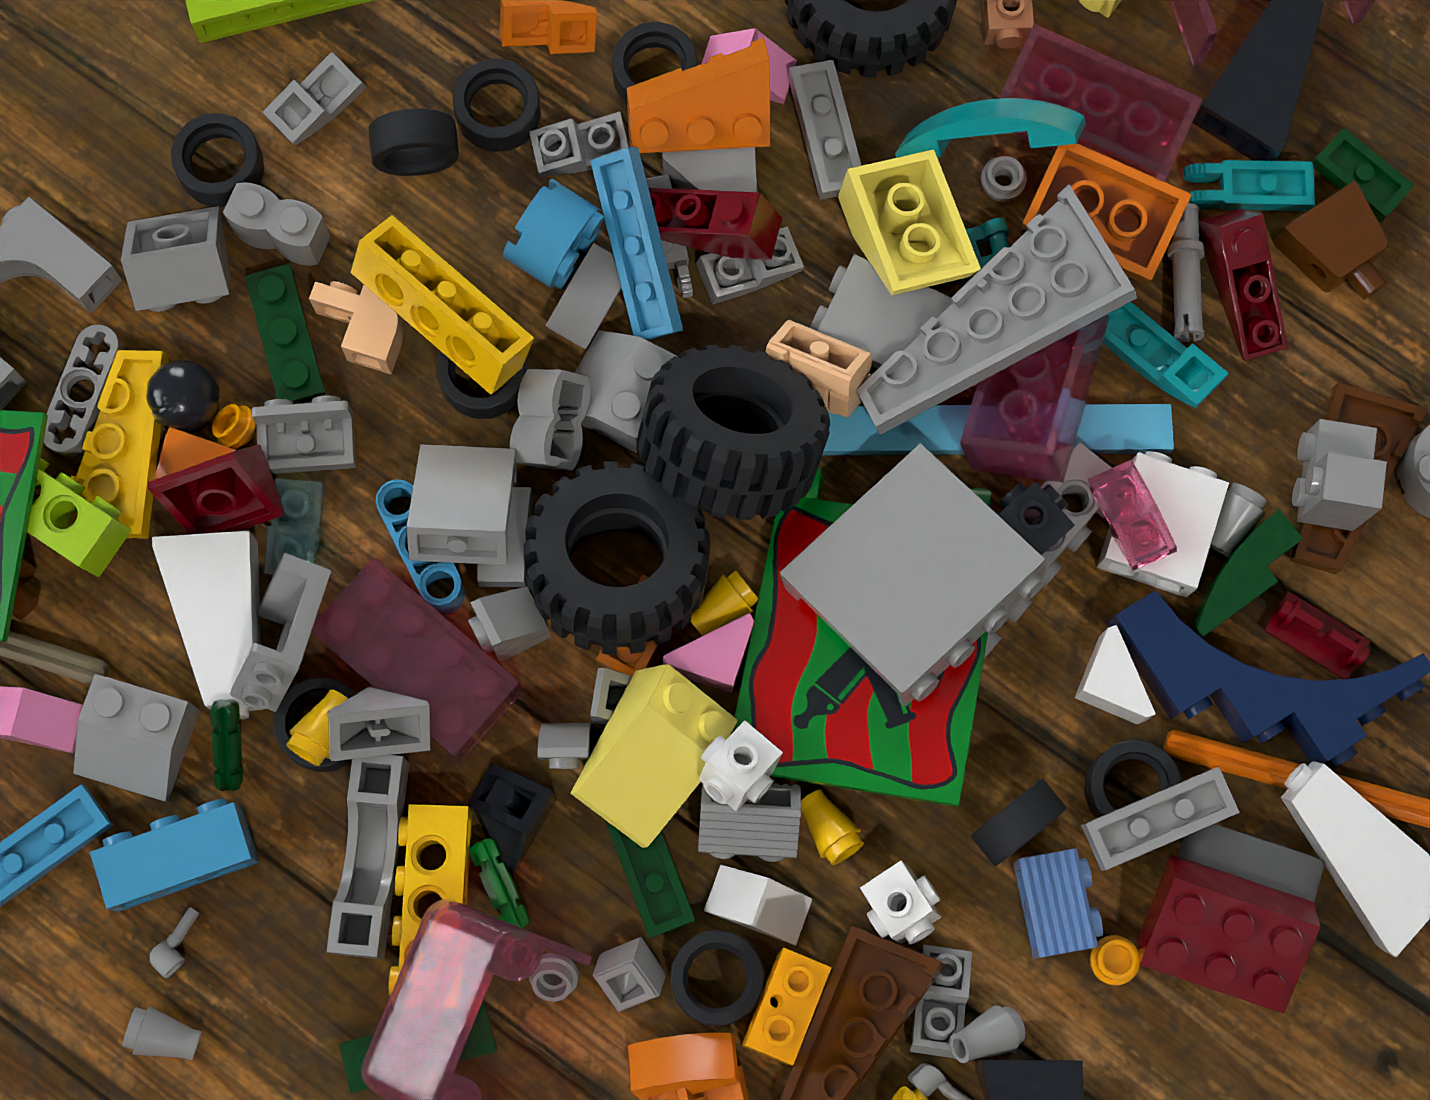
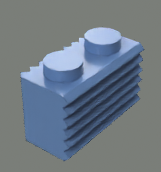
(1057, 903)

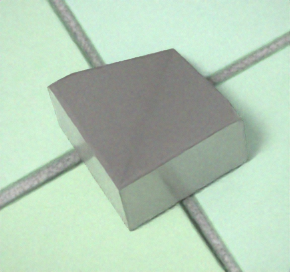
(629, 974)

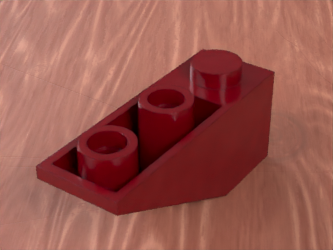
(717, 221)
(1245, 280)

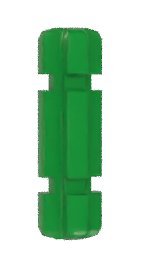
(499, 882)

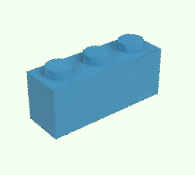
(173, 855)

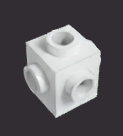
(739, 767)
(889, 893)

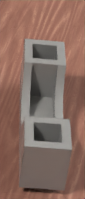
(368, 876)

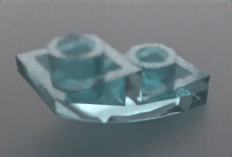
(300, 525)

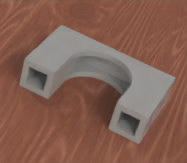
(44, 248)

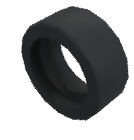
(649, 36)
(496, 72)
(202, 130)
(413, 142)
(477, 407)
(287, 710)
(1131, 749)
(1018, 822)
(754, 979)

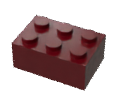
(1228, 933)

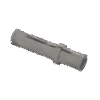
(1185, 256)

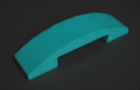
(1044, 122)
(1160, 357)

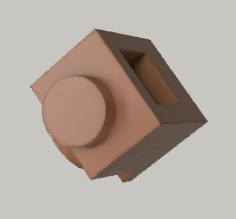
(1006, 27)

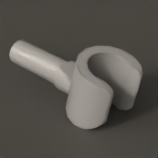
(164, 956)
(929, 1078)

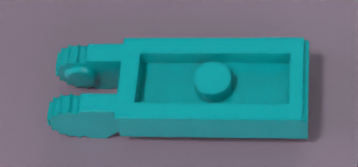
(1254, 185)

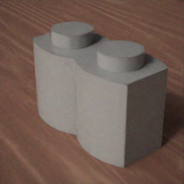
(273, 223)
(550, 418)

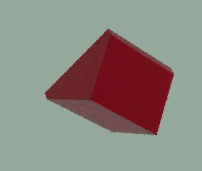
(221, 493)

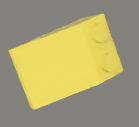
(907, 222)
(651, 752)

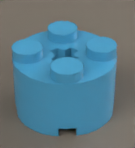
(553, 233)

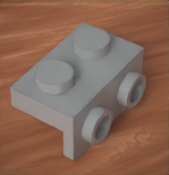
(306, 434)

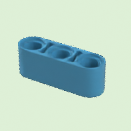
(422, 572)

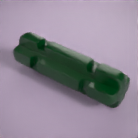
(226, 745)

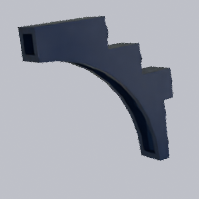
(1318, 714)

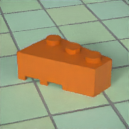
(704, 106)

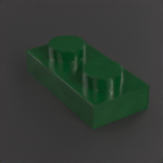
(1350, 160)

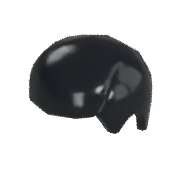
(183, 396)

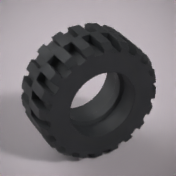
(869, 38)
(733, 432)
(615, 615)

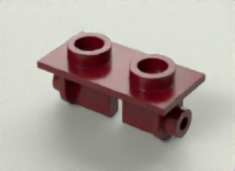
(1317, 636)

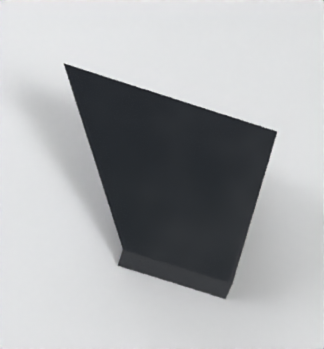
(511, 812)

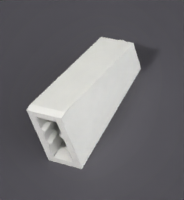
(215, 603)
(1365, 853)

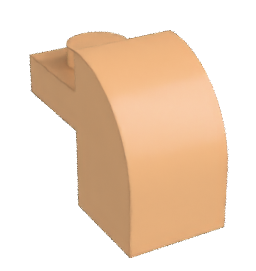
(373, 328)

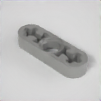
(72, 373)

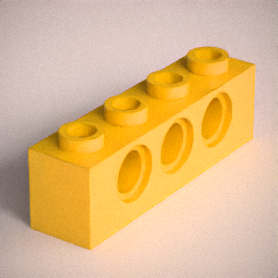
(441, 304)
(423, 827)

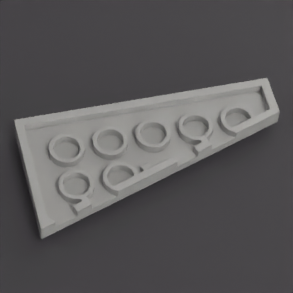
(1017, 304)

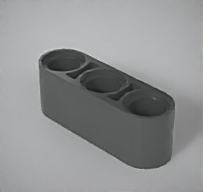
(1254, 860)

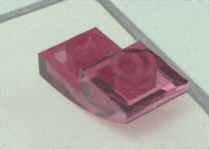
(1132, 515)

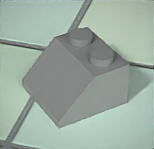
(176, 259)
(620, 380)
(132, 737)

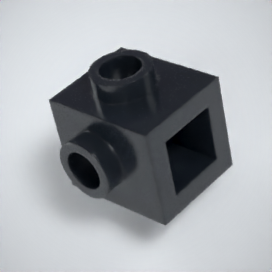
(1048, 503)

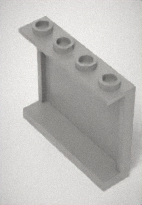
(915, 574)

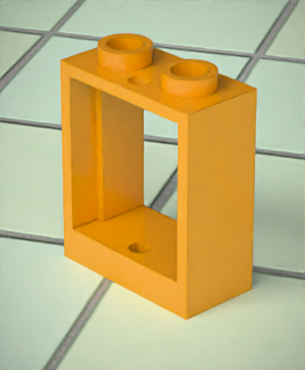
(797, 987)

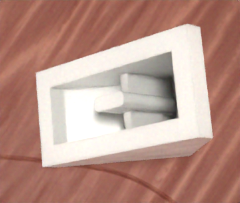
(1113, 680)
(758, 904)

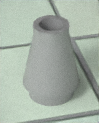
(1237, 517)
(991, 1034)
(160, 1035)

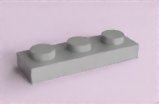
(824, 124)
(1160, 818)

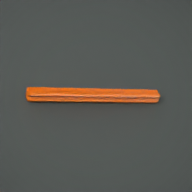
(1276, 771)

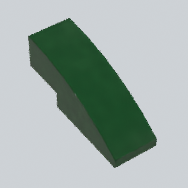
(1245, 573)

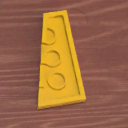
(124, 442)

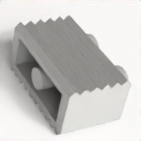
(756, 829)

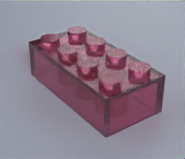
(1124, 109)
(1032, 410)
(414, 651)

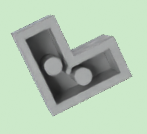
(1339, 475)

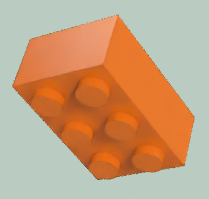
(1126, 205)

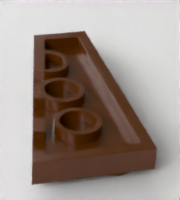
(1395, 423)
(859, 1015)

